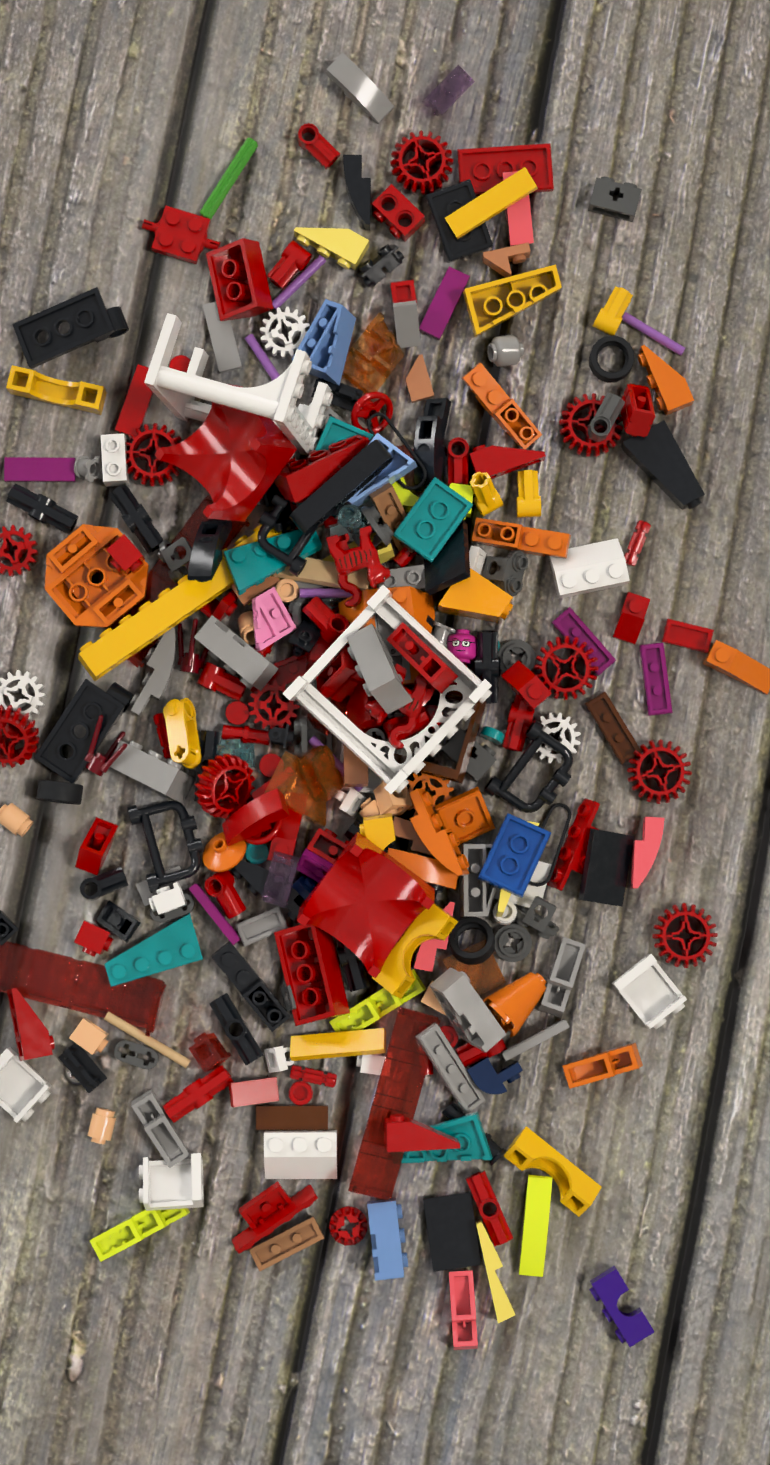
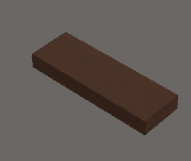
(612, 727)
(291, 1117)

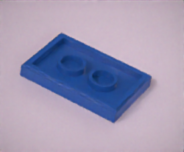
(514, 855)

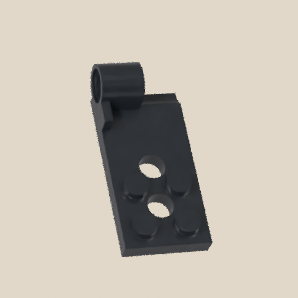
(87, 321)
(82, 710)

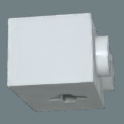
(114, 460)

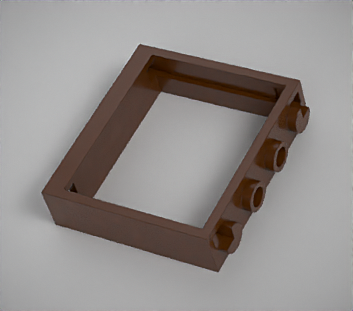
(458, 774)

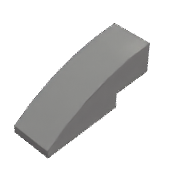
(359, 88)
(562, 977)
(160, 1128)

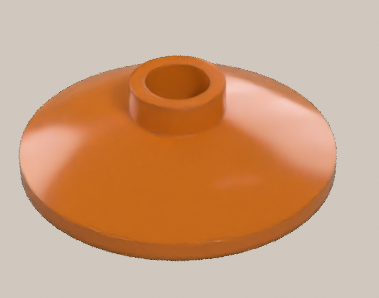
(220, 856)

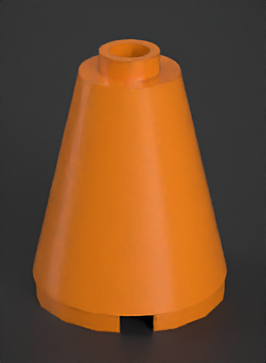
(516, 1001)

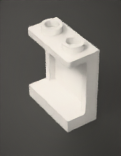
(650, 992)
(20, 1086)
(174, 1186)

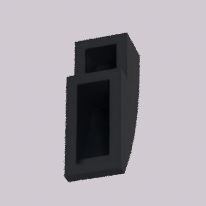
(358, 188)

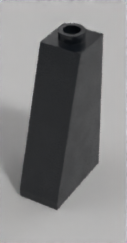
(665, 464)

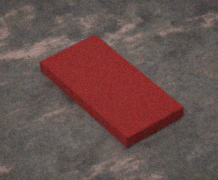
(487, 164)

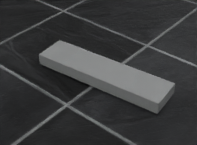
(450, 1068)

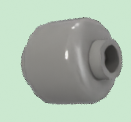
(505, 350)

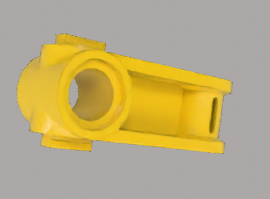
(182, 732)

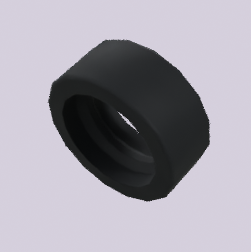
(611, 341)
(59, 792)
(476, 957)

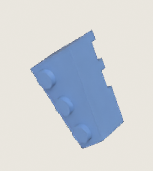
(329, 341)
(387, 1239)

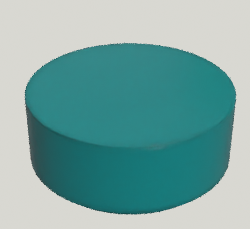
(492, 735)
(257, 853)

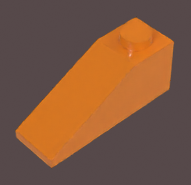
(738, 666)

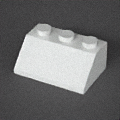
(590, 569)
(300, 1154)

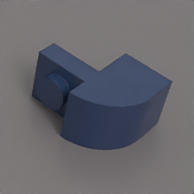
(488, 1080)

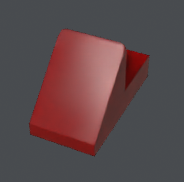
(631, 618)

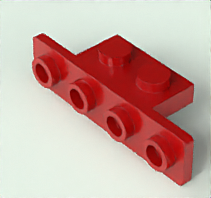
(574, 850)
(269, 1211)

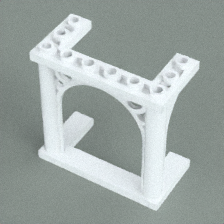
(271, 400)
(357, 741)

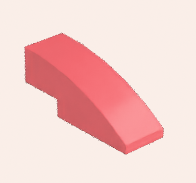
(519, 219)
(645, 851)
(427, 950)
(463, 1310)

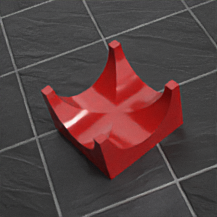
(233, 458)
(366, 901)

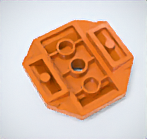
(71, 572)

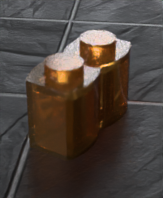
(320, 773)

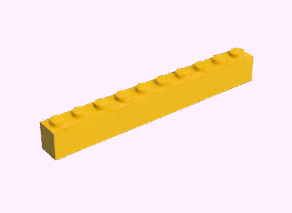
(157, 617)

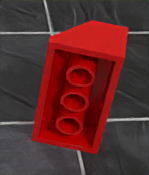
(312, 972)

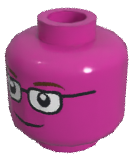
(463, 646)

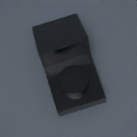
(118, 921)

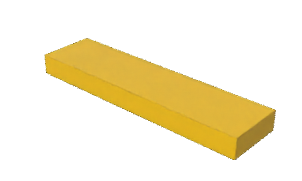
(491, 203)
(338, 1044)

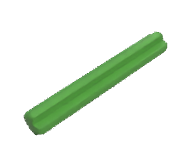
(229, 178)

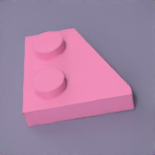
(270, 619)

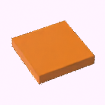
(466, 815)

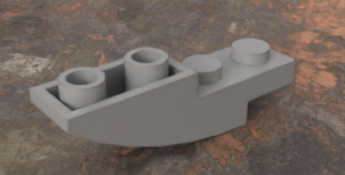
(162, 662)

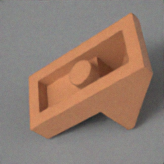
(500, 258)

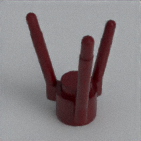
(190, 662)
(100, 763)

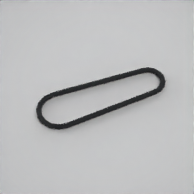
(406, 445)
(560, 843)

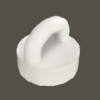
(508, 916)

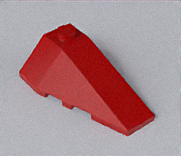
(307, 475)

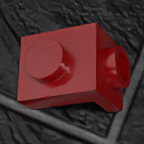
(403, 291)
(223, 608)

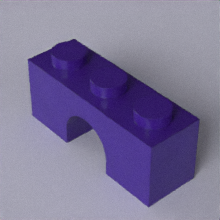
(631, 1326)

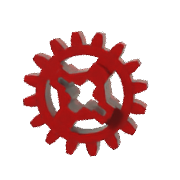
(22, 548)
(261, 704)

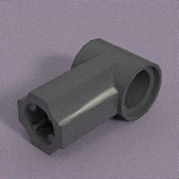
(605, 416)

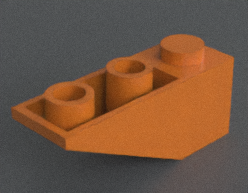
(668, 384)

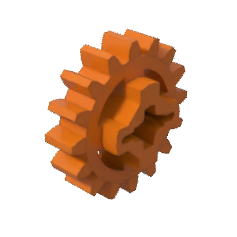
(439, 792)

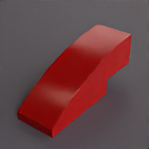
(255, 817)

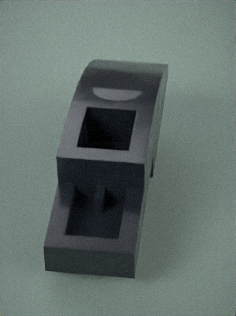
(429, 440)
(208, 549)
(257, 878)
(251, 986)

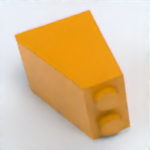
(476, 599)

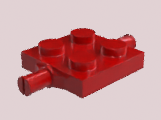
(180, 235)

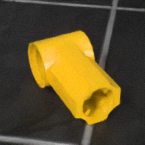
(611, 315)
(486, 496)
(528, 500)

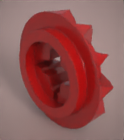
(338, 1220)

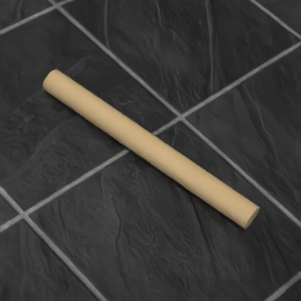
(149, 1041)

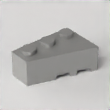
(236, 653)
(377, 669)
(466, 1010)

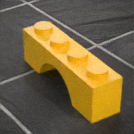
(39, 387)
(378, 829)
(396, 972)
(575, 1187)

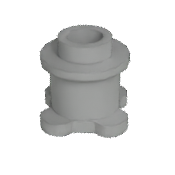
(88, 468)
(442, 632)

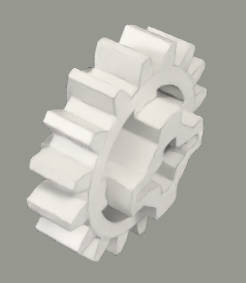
(276, 334)
(23, 685)
(564, 724)

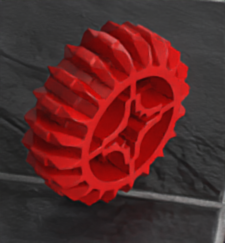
(412, 166)
(580, 424)
(143, 454)
(579, 650)
(17, 728)
(656, 760)
(218, 785)
(684, 924)

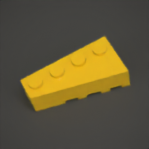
(504, 298)

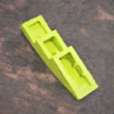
(375, 1007)
(535, 1225)
(134, 1230)

